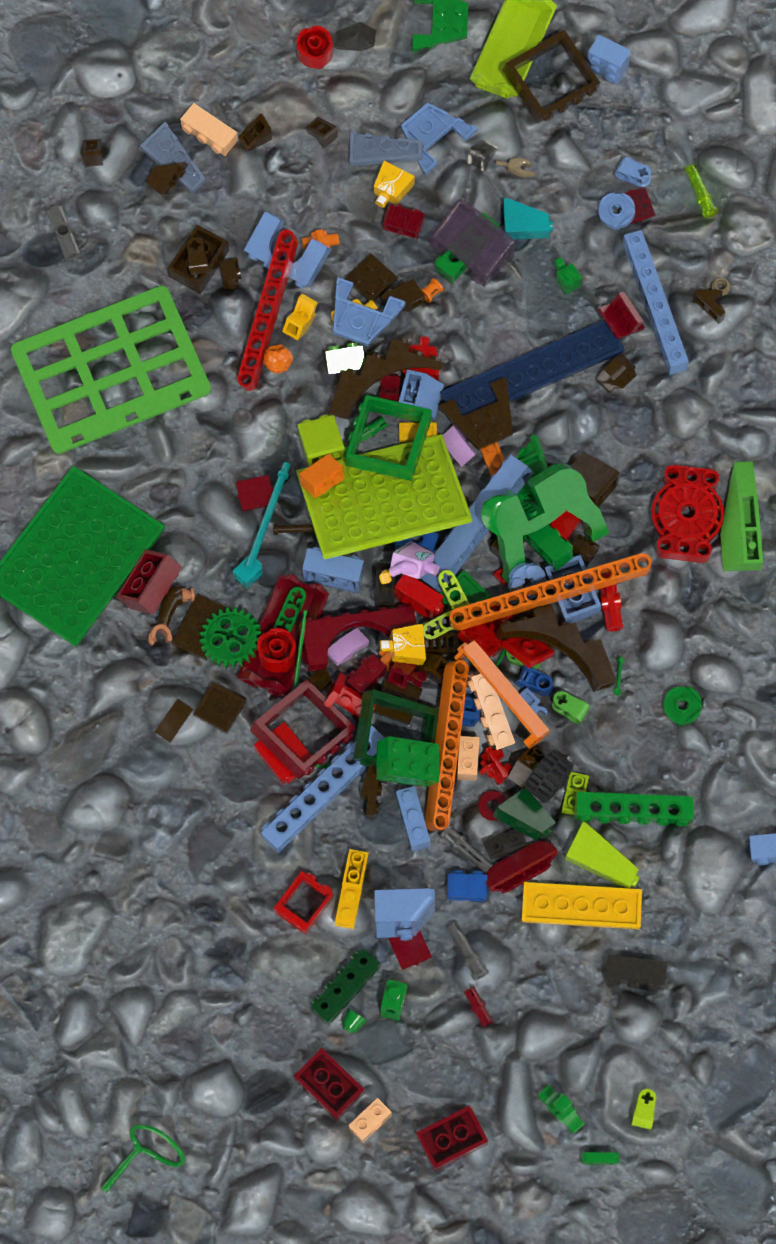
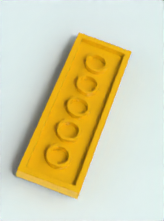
(582, 905)

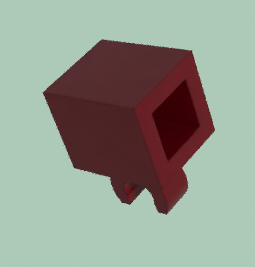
(404, 673)

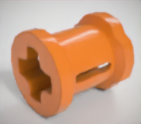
(431, 289)

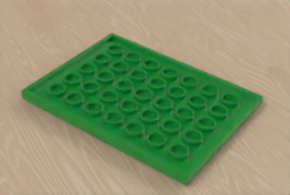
(75, 556)

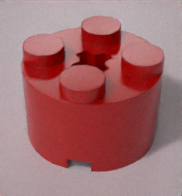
(314, 47)
(276, 650)

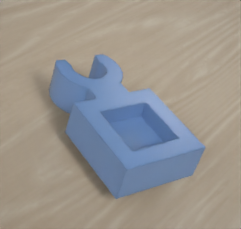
(533, 701)

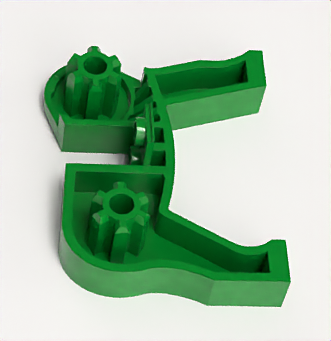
(554, 491)

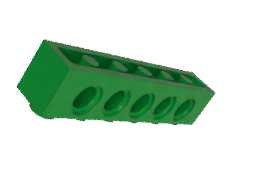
(682, 804)

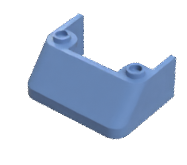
(402, 911)

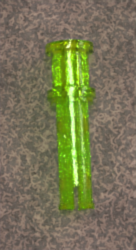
(704, 198)

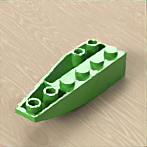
(741, 522)

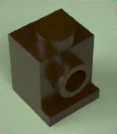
(230, 273)

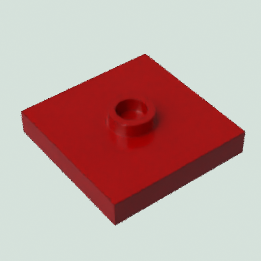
(528, 651)

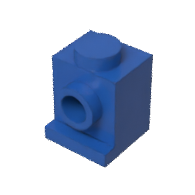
(470, 714)

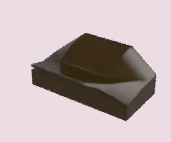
(617, 374)

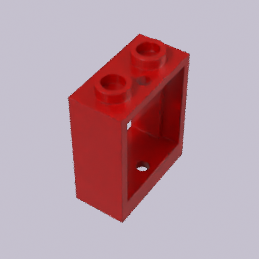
(423, 598)
(293, 919)

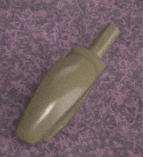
(514, 166)

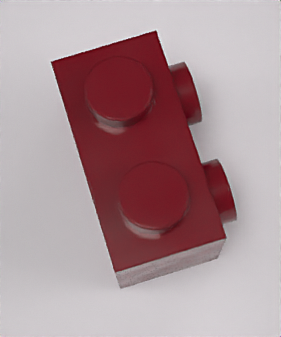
(367, 675)

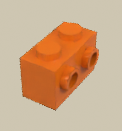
(321, 476)

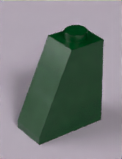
(525, 815)

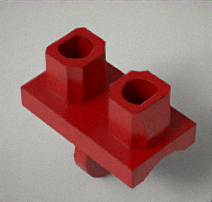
(493, 767)

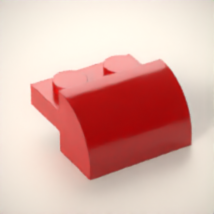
(484, 636)

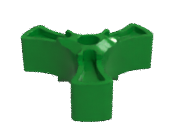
(561, 1108)

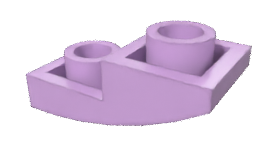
(458, 446)
(345, 647)

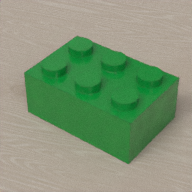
(407, 761)

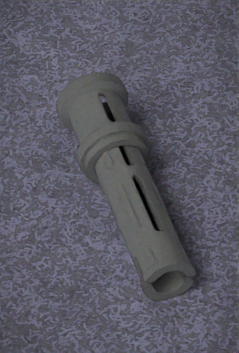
(457, 844)
(471, 959)

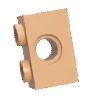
(468, 758)
(370, 1120)

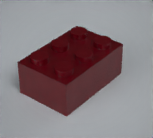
(149, 582)
(329, 1084)
(452, 1138)

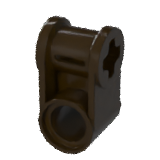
(197, 259)

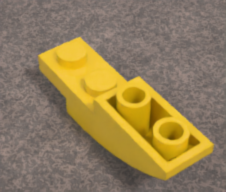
(351, 889)

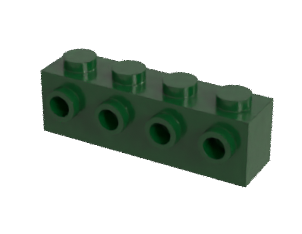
(345, 986)

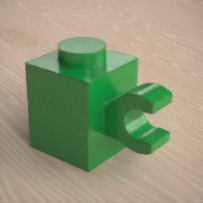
(567, 276)

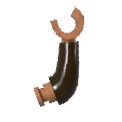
(173, 599)

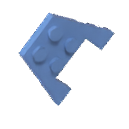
(430, 126)
(360, 322)

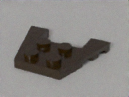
(486, 424)

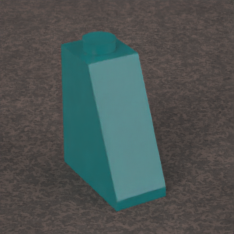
(525, 222)

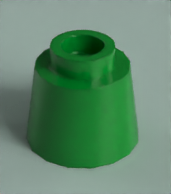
(353, 1021)

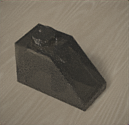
(355, 37)
(384, 592)

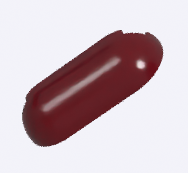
(521, 866)

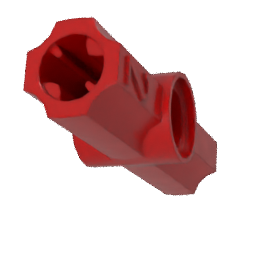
(611, 606)

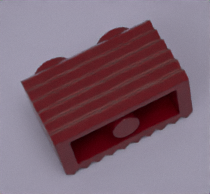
(404, 221)

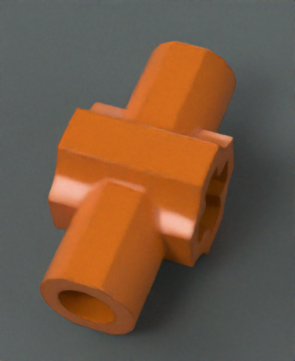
(323, 237)

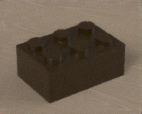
(215, 251)

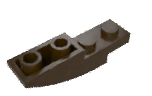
(370, 791)

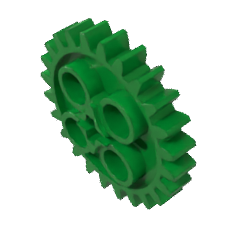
(223, 653)

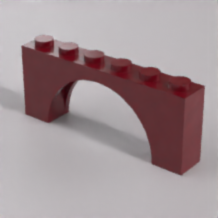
(322, 631)

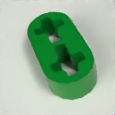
(600, 1158)

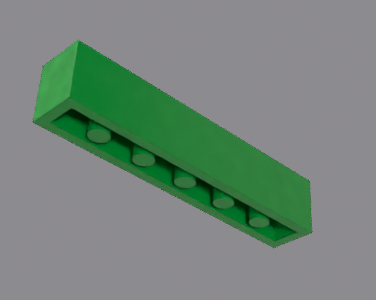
(549, 544)

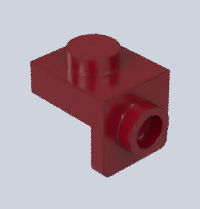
(390, 387)

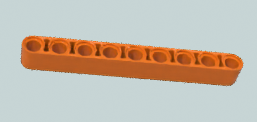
(452, 737)

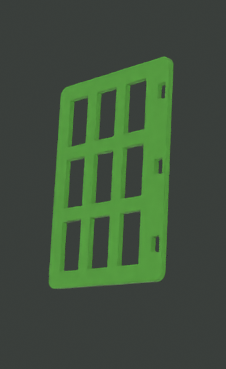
(113, 419)

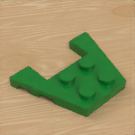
(448, 23)

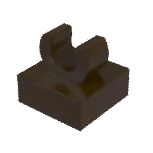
(320, 679)

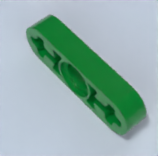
(290, 599)

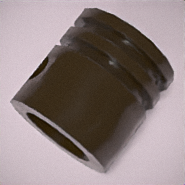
(585, 548)

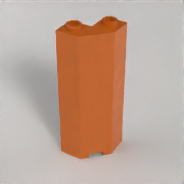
(505, 691)

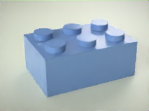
(336, 572)
(579, 606)

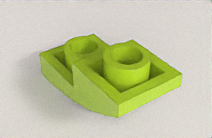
(576, 783)

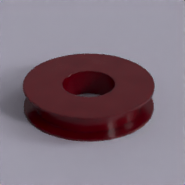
(485, 799)

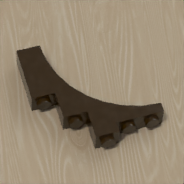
(398, 358)
(565, 637)

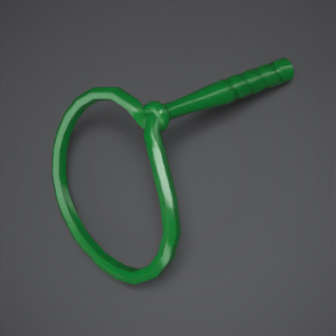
(138, 1149)

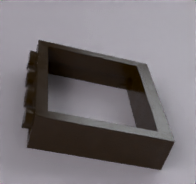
(525, 93)

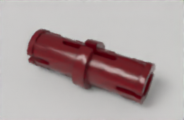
(478, 1007)

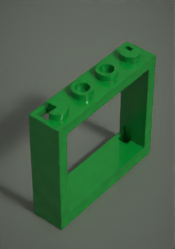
(393, 409)

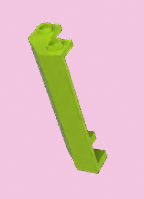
(515, 31)

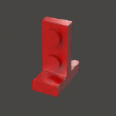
(344, 696)

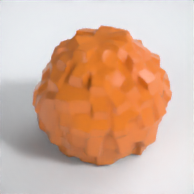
(277, 358)

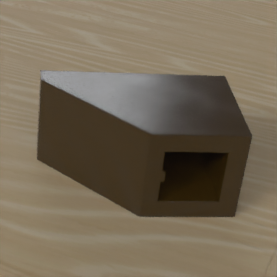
(165, 177)
(408, 292)
(525, 766)

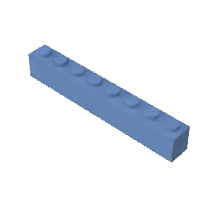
(465, 538)

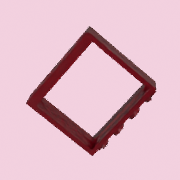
(281, 751)

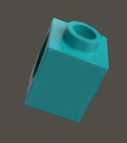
(245, 576)

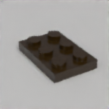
(189, 631)

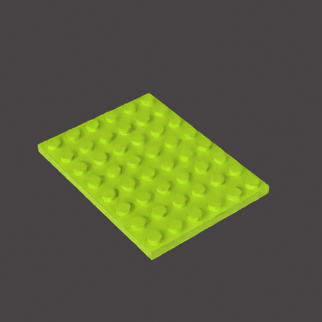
(384, 509)

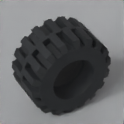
(549, 776)

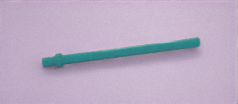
(282, 476)

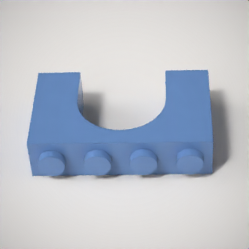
(262, 248)

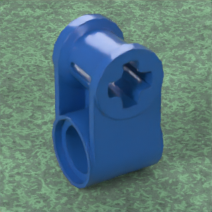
(532, 679)

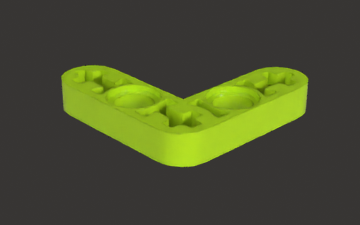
(460, 603)

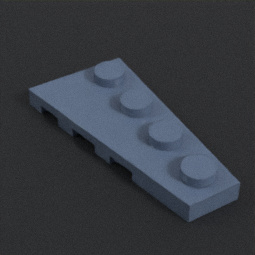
(166, 149)
(375, 150)

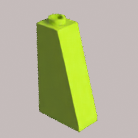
(601, 858)

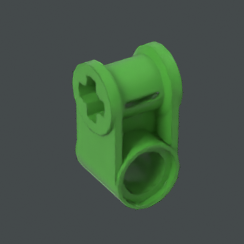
(572, 707)

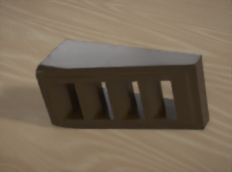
(443, 651)

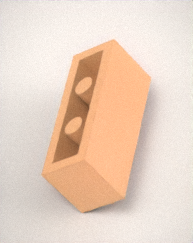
(209, 130)

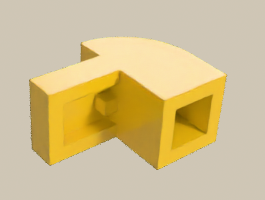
(301, 318)

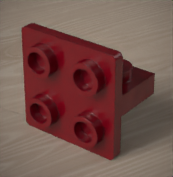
(622, 316)

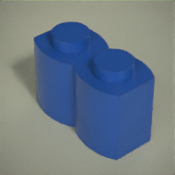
(467, 886)

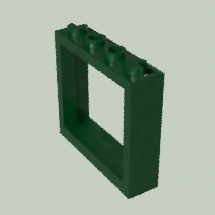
(372, 697)

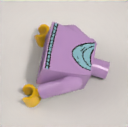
(411, 561)

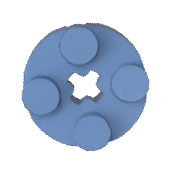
(616, 220)
(523, 571)

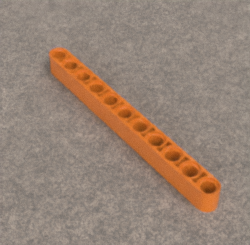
(556, 584)

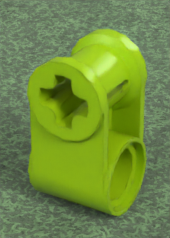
(644, 1113)

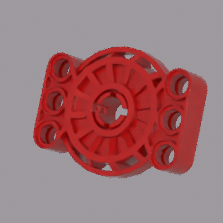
(678, 530)

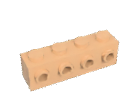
(492, 711)

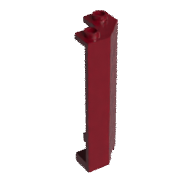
(316, 597)

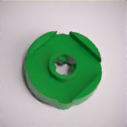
(680, 716)

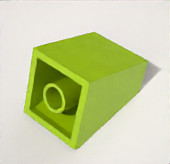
(320, 438)

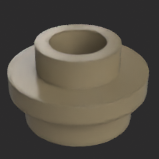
(721, 282)

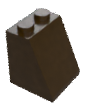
(599, 477)

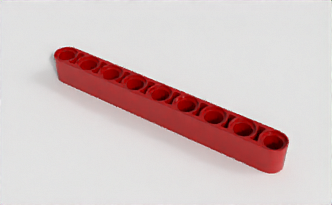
(267, 301)

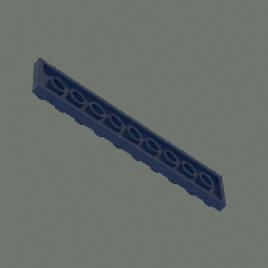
(538, 368)

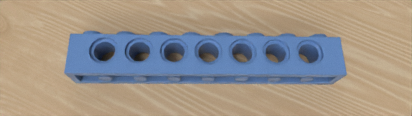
(655, 302)
(279, 840)

